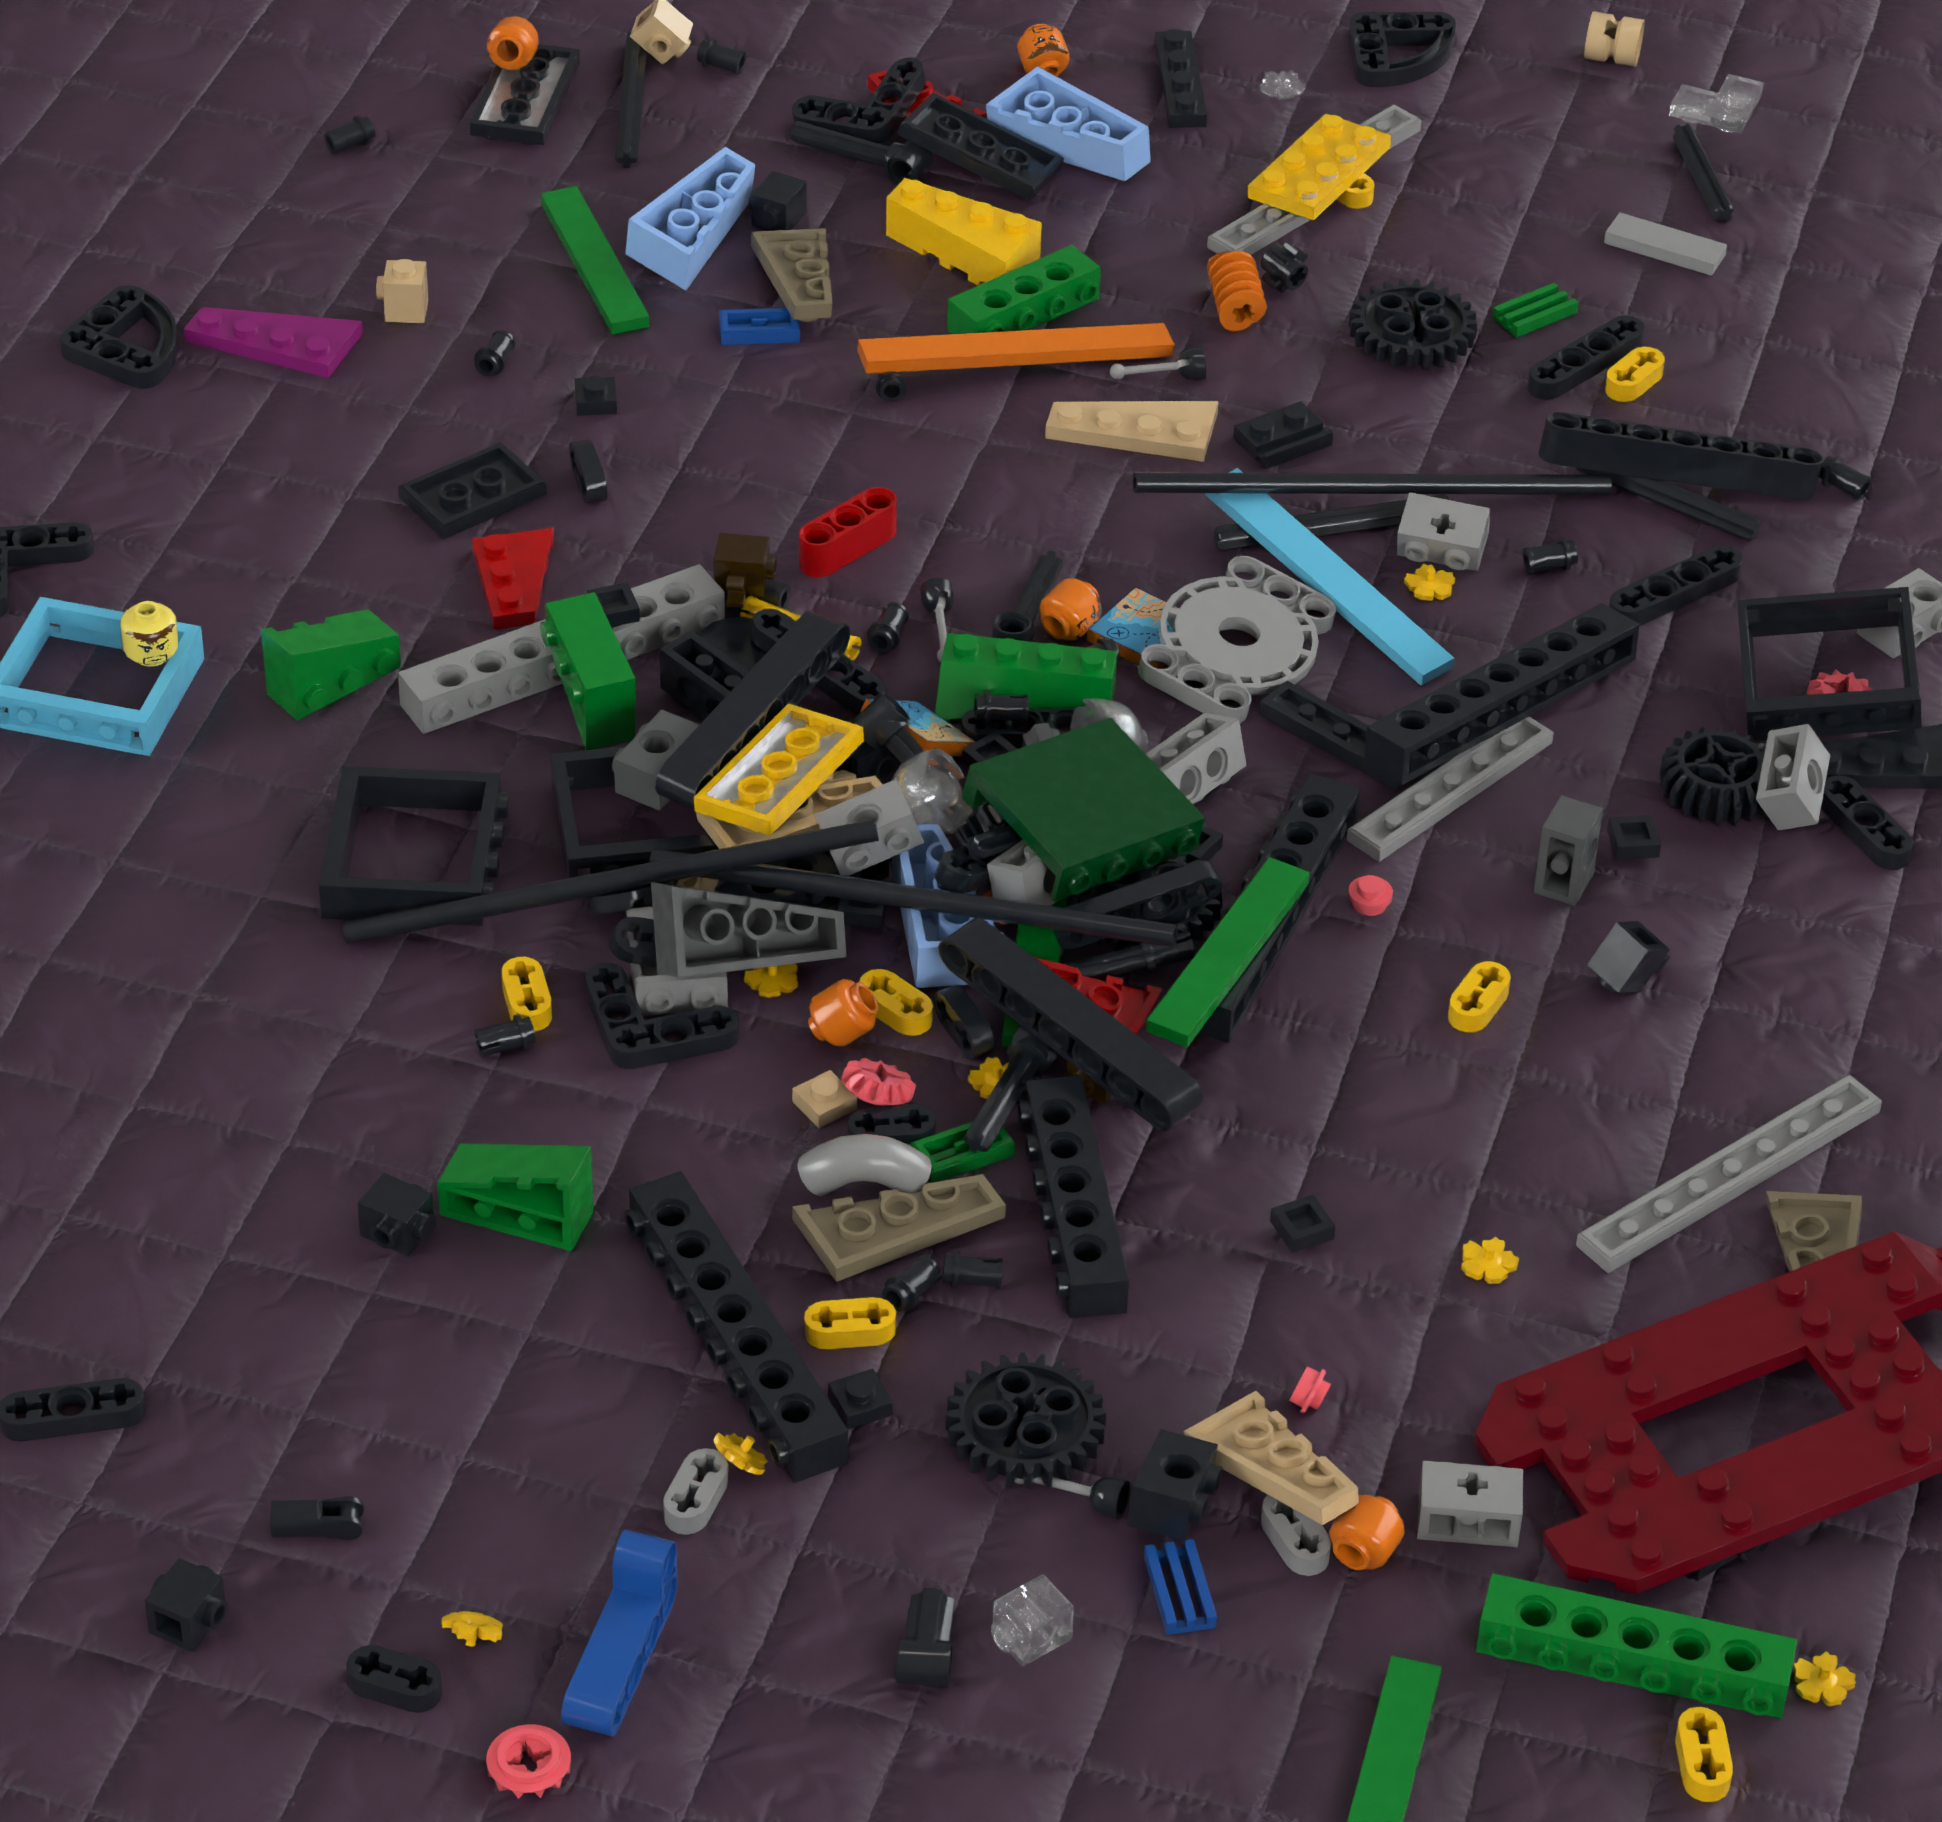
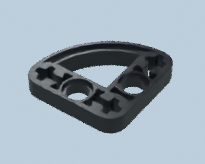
(1417, 29)
(123, 307)

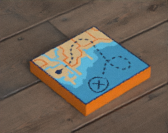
(1132, 625)
(931, 729)

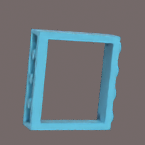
(83, 719)

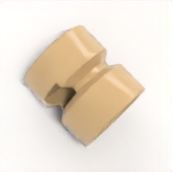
(1614, 39)

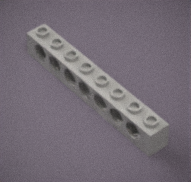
(521, 664)
(1194, 761)

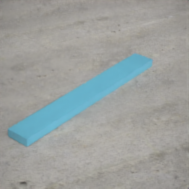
(1330, 575)

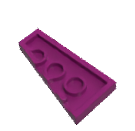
(285, 340)

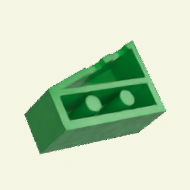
(327, 660)
(591, 670)
(521, 1190)

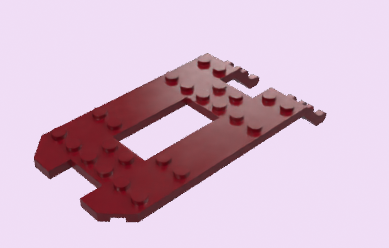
(1650, 1525)

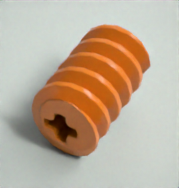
(1236, 289)

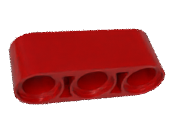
(847, 532)

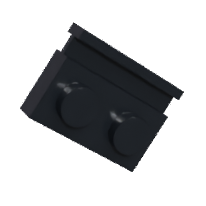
(1283, 435)

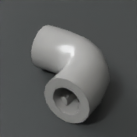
(864, 1159)

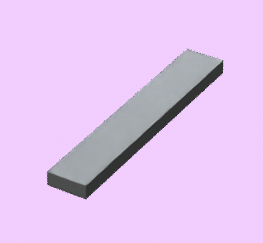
(1447, 789)

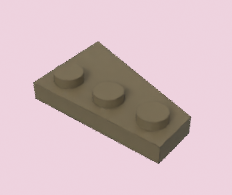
(1814, 1224)

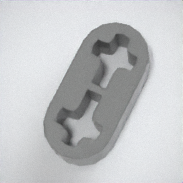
(687, 1488)
(1287, 1538)

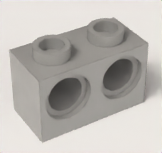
(1925, 608)

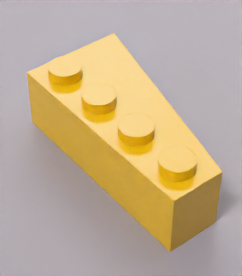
(961, 231)

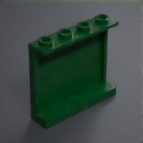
(1088, 805)

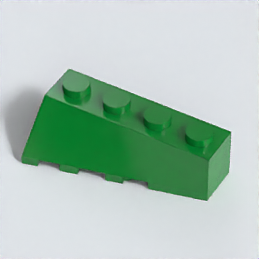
(1045, 671)

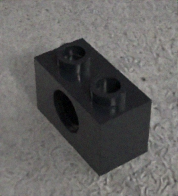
(1174, 1485)

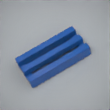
(758, 326)
(1173, 1557)

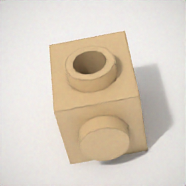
(662, 31)
(404, 291)

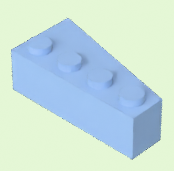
(1072, 125)
(691, 218)
(925, 928)

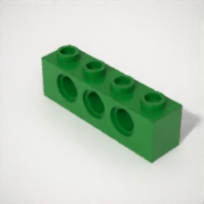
(1027, 295)

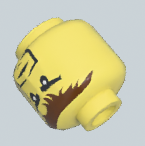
(149, 633)

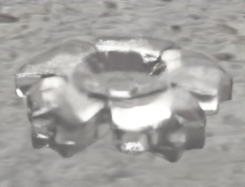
(1282, 85)

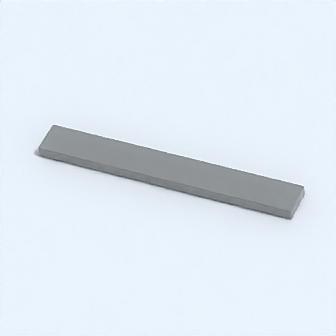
(1728, 1174)

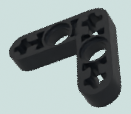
(873, 120)
(71, 540)
(639, 1032)

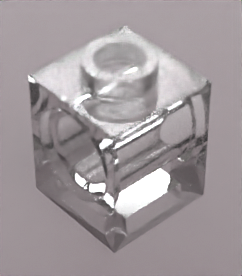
(1032, 1620)

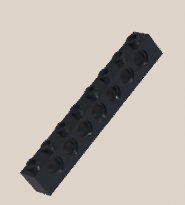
(1500, 693)
(1305, 839)
(737, 1327)

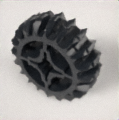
(1713, 775)

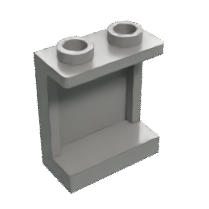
(668, 994)

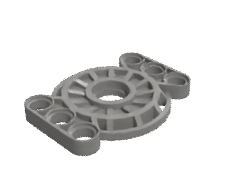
(1227, 670)

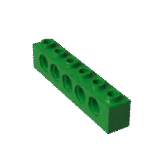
(1636, 1645)

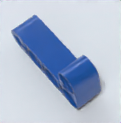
(624, 1633)

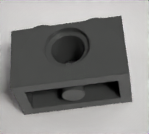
(641, 760)
(1568, 850)

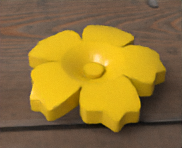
(1429, 584)
(772, 980)
(987, 1076)
(1488, 1260)
(740, 1452)
(471, 1625)
(1823, 1679)

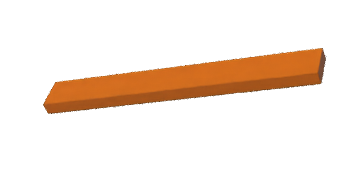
(1015, 348)

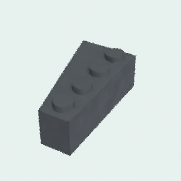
(730, 932)

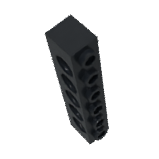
(1075, 1197)

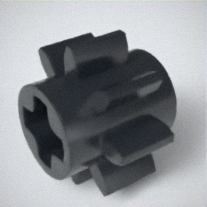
(1284, 267)

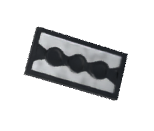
(527, 100)

